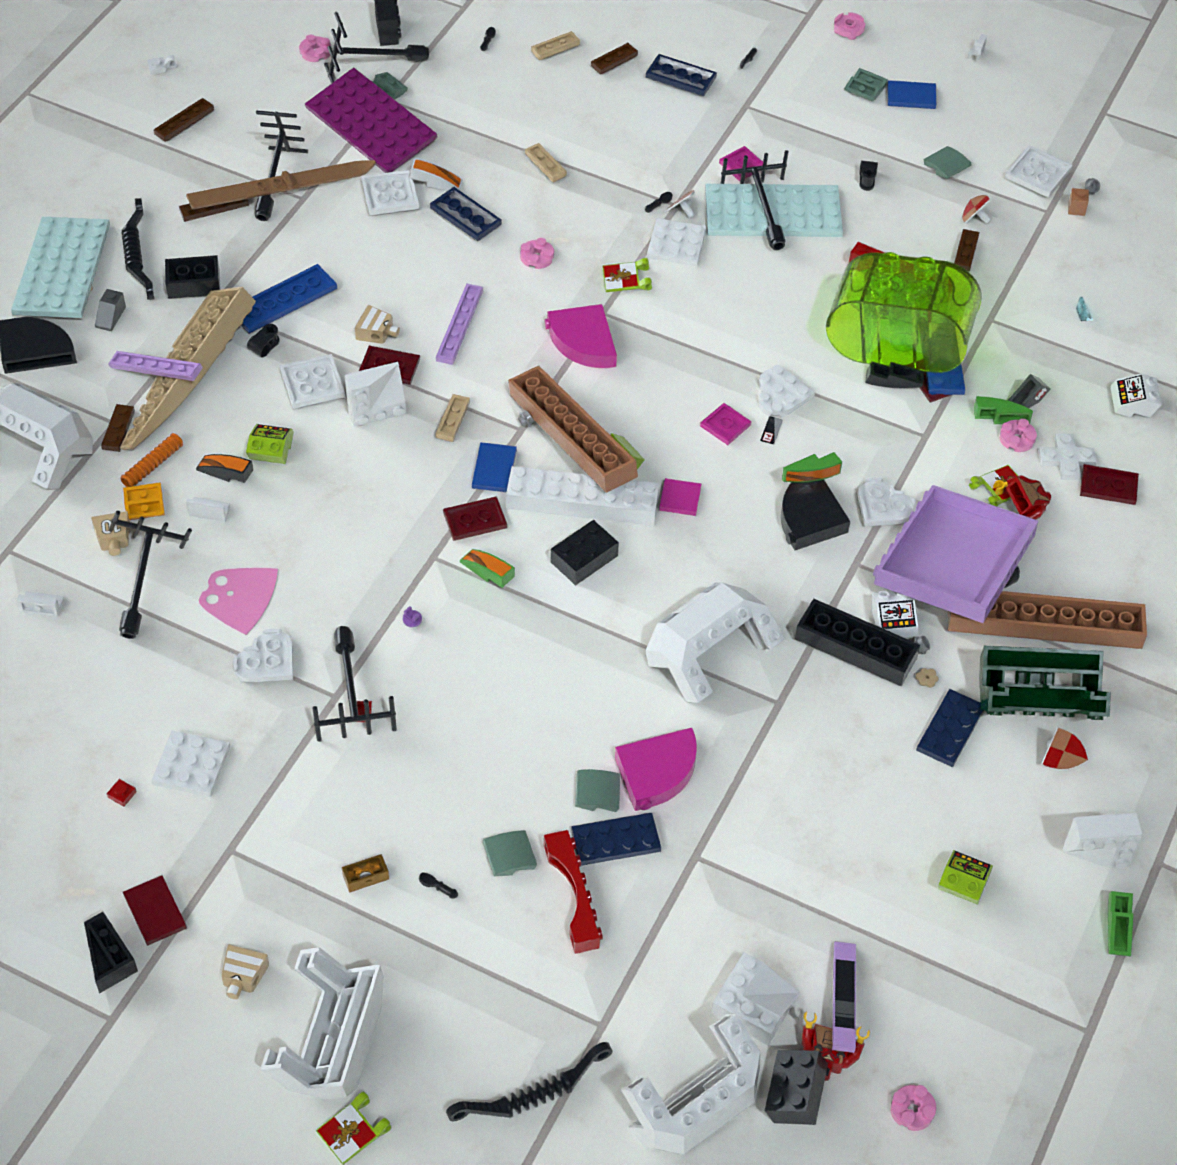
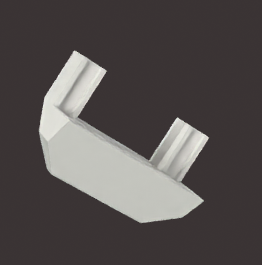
(50, 426)
(700, 626)
(339, 1030)
(703, 1103)

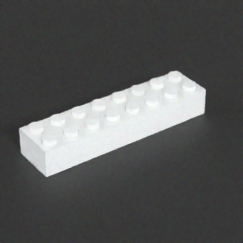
(581, 496)

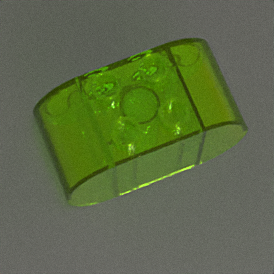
(904, 311)

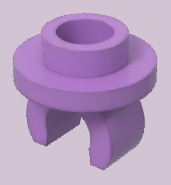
(412, 617)

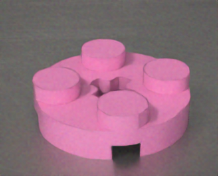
(843, 27)
(311, 42)
(540, 246)
(1020, 427)
(913, 1095)

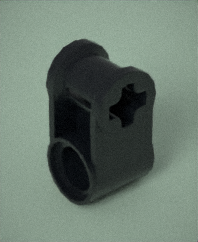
(867, 174)
(264, 340)

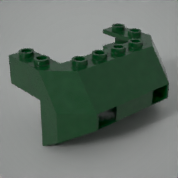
(1035, 685)

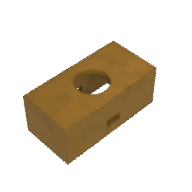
(373, 865)

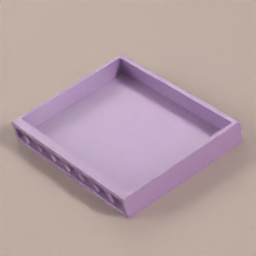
(956, 553)

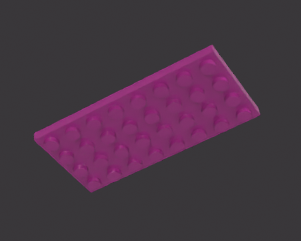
(371, 120)

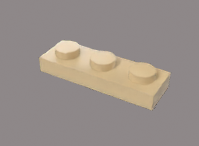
(555, 45)
(545, 162)
(452, 417)

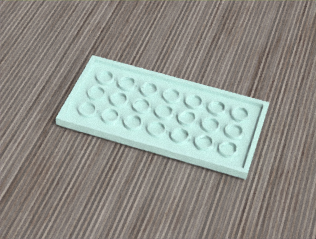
(796, 208)
(61, 267)

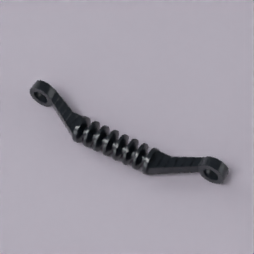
(132, 249)
(504, 1107)

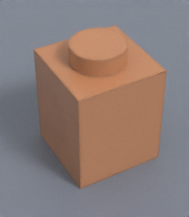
(1078, 201)

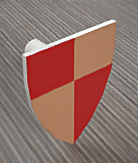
(684, 204)
(975, 207)
(1064, 751)

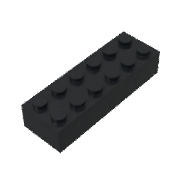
(857, 642)

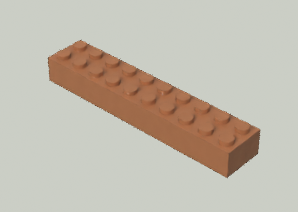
(573, 429)
(1060, 620)

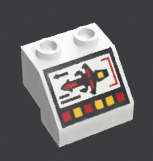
(1136, 395)
(895, 613)

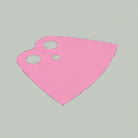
(251, 596)

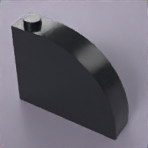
(33, 345)
(811, 514)

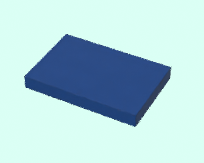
(911, 94)
(493, 467)

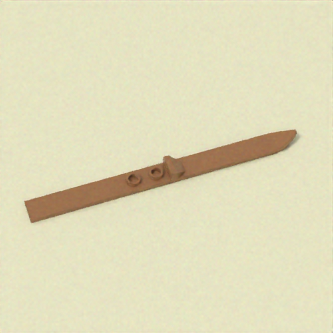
(279, 183)

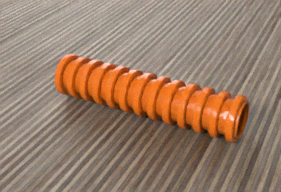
(152, 460)

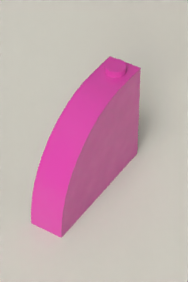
(583, 335)
(657, 767)

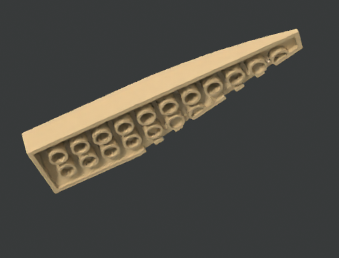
(197, 343)

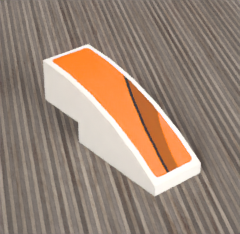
(434, 175)

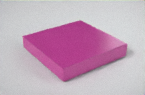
(736, 158)
(725, 424)
(680, 497)

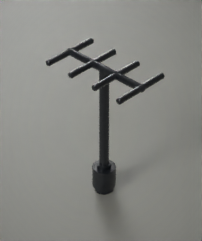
(412, 52)
(265, 203)
(773, 232)
(131, 617)
(345, 645)

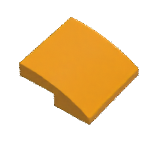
(144, 501)

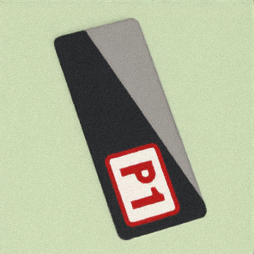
(771, 430)

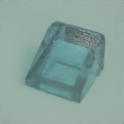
(1083, 310)

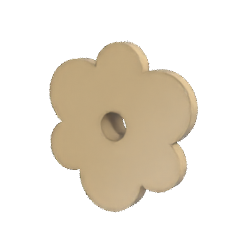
(927, 677)

